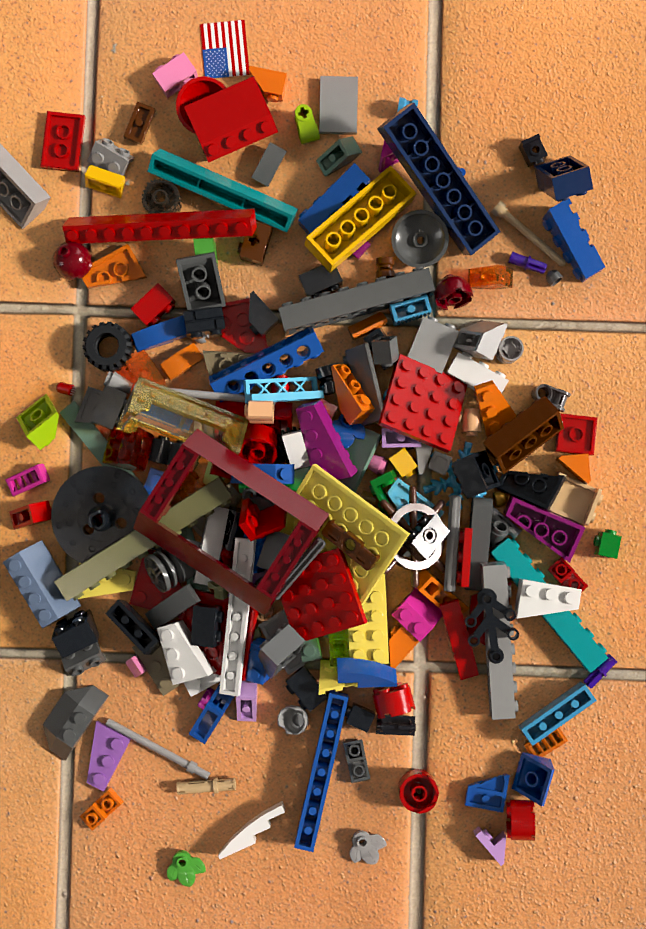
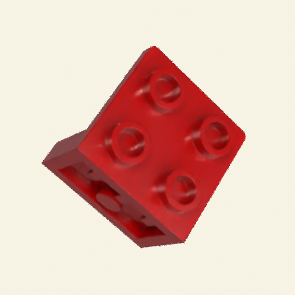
(258, 523)

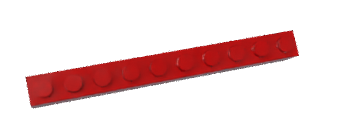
(160, 226)

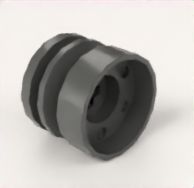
(167, 570)

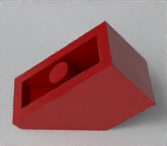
(31, 514)

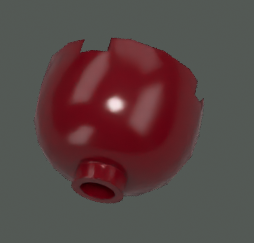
(72, 260)
(452, 291)

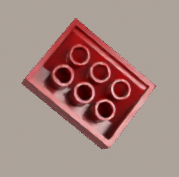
(231, 119)

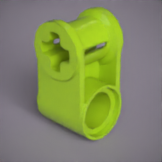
(306, 127)

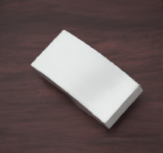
(296, 449)

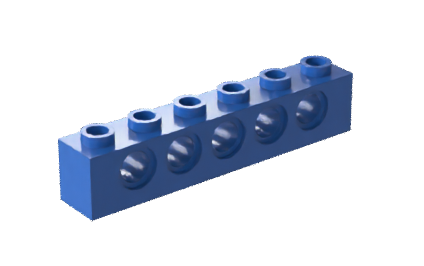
(271, 354)

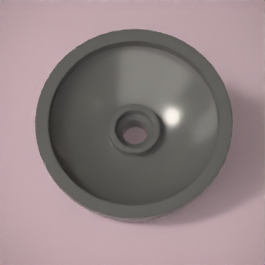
(416, 225)

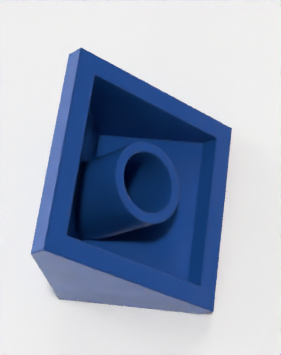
(533, 777)

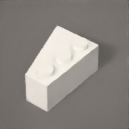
(544, 598)
(183, 659)

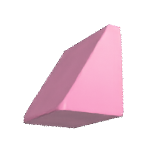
(135, 666)

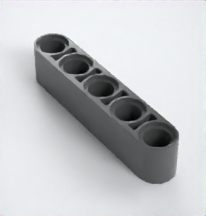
(481, 523)

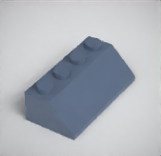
(34, 575)

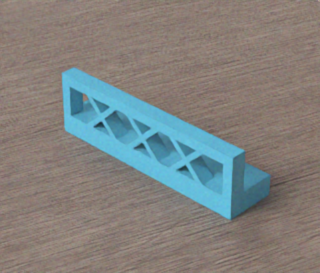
(284, 396)

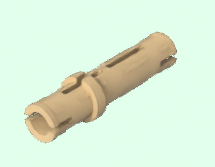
(201, 786)

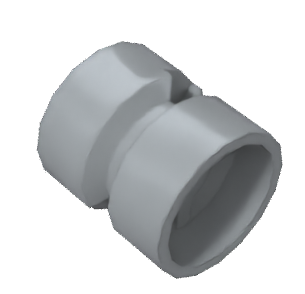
(509, 350)

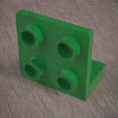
(379, 483)

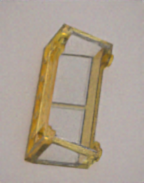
(180, 415)

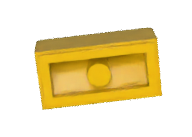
(104, 181)

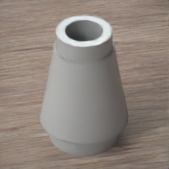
(118, 382)

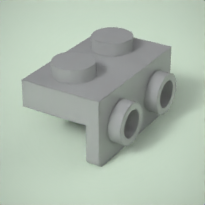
(110, 157)

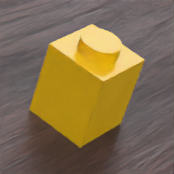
(403, 463)

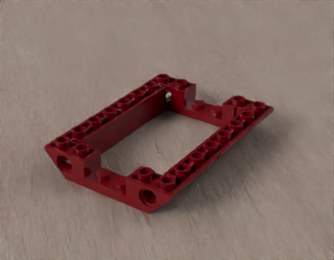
(186, 461)

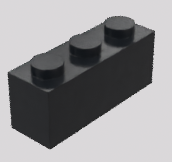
(134, 627)

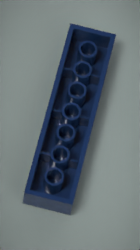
(438, 179)

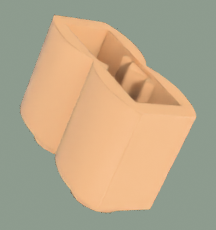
(259, 412)

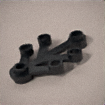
(490, 622)

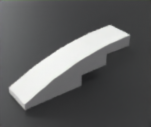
(213, 538)
(246, 835)

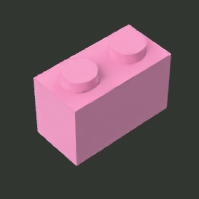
(174, 74)

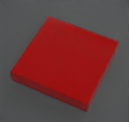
(577, 435)

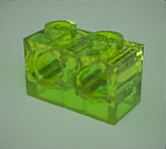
(338, 646)

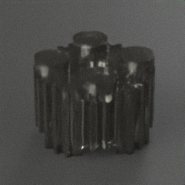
(161, 189)

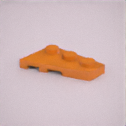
(114, 268)
(492, 407)

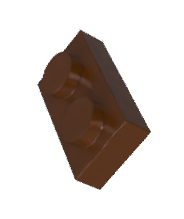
(139, 123)

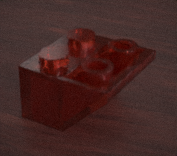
(128, 449)

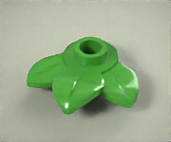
(185, 870)

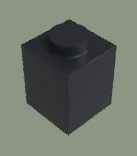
(359, 717)

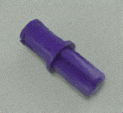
(527, 263)
(596, 675)

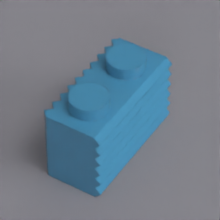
(410, 310)

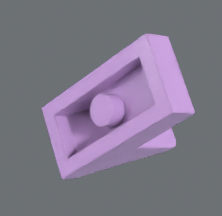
(496, 846)

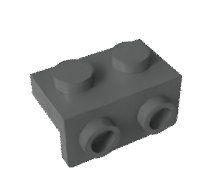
(83, 659)

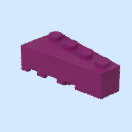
(323, 442)
(549, 528)

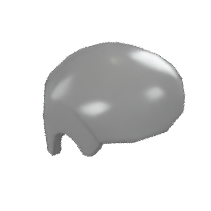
(293, 719)

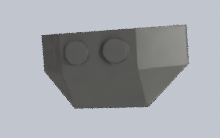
(72, 718)

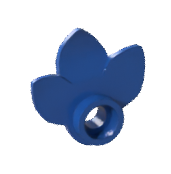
(348, 432)

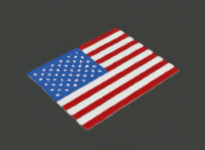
(224, 49)

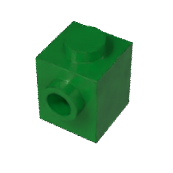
(607, 544)

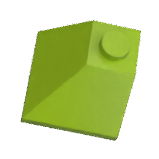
(40, 422)

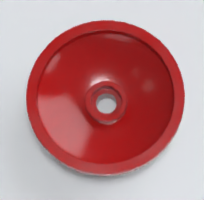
(192, 91)

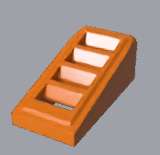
(549, 748)

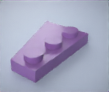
(105, 755)

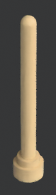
(501, 211)

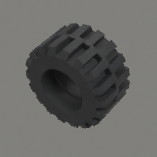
(94, 339)

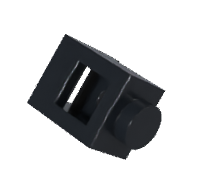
(529, 156)

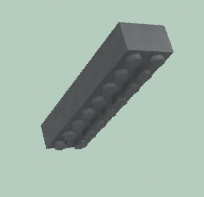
(355, 301)

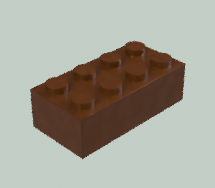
(523, 434)

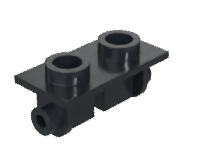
(396, 725)

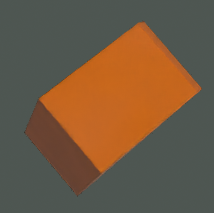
(577, 465)

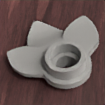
(368, 849)

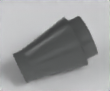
(499, 531)

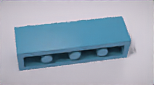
(557, 713)

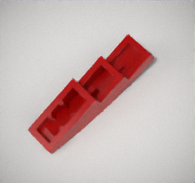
(457, 636)

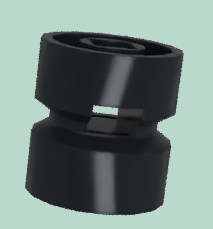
(325, 375)

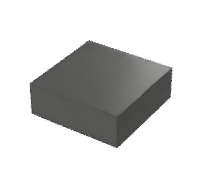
(439, 463)

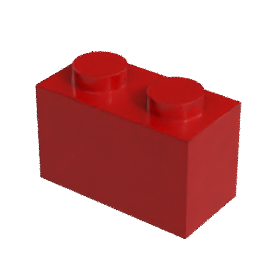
(154, 305)

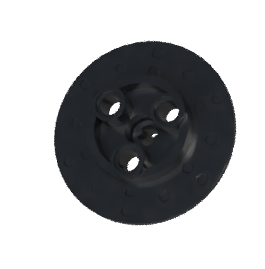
(77, 506)

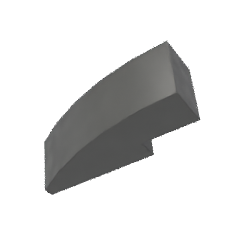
(172, 606)

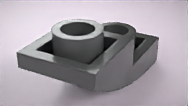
(269, 164)
(356, 761)

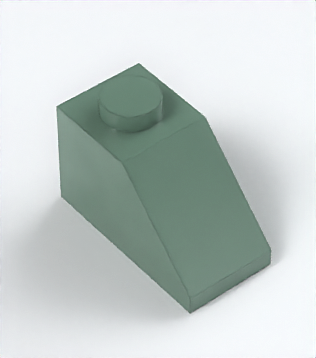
(339, 155)

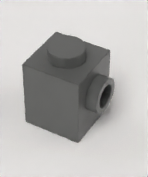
(385, 350)

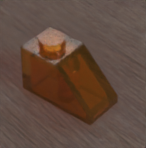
(491, 277)

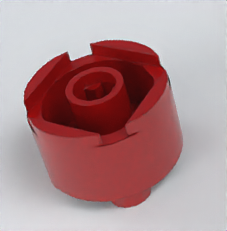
(259, 444)
(393, 700)
(410, 798)
(521, 821)

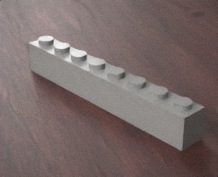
(500, 675)

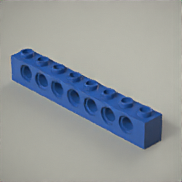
(321, 771)

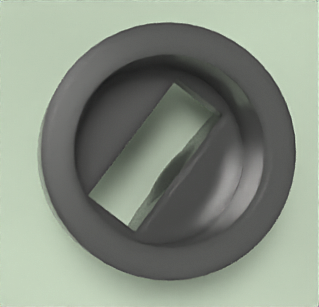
(553, 277)

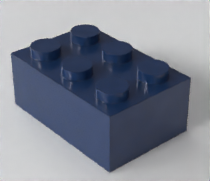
(564, 178)

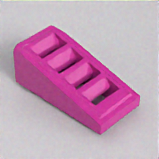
(38, 474)

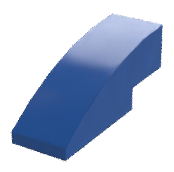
(159, 334)
(365, 673)
(210, 716)

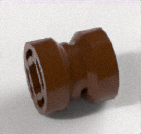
(385, 267)

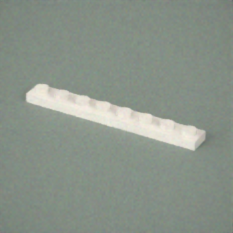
(237, 621)

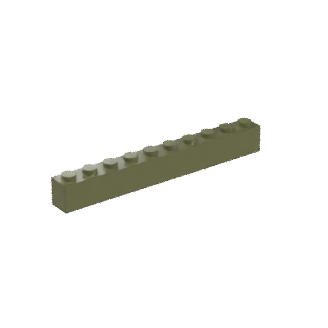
(137, 545)

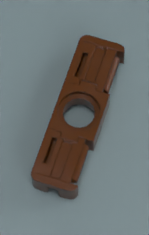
(339, 537)

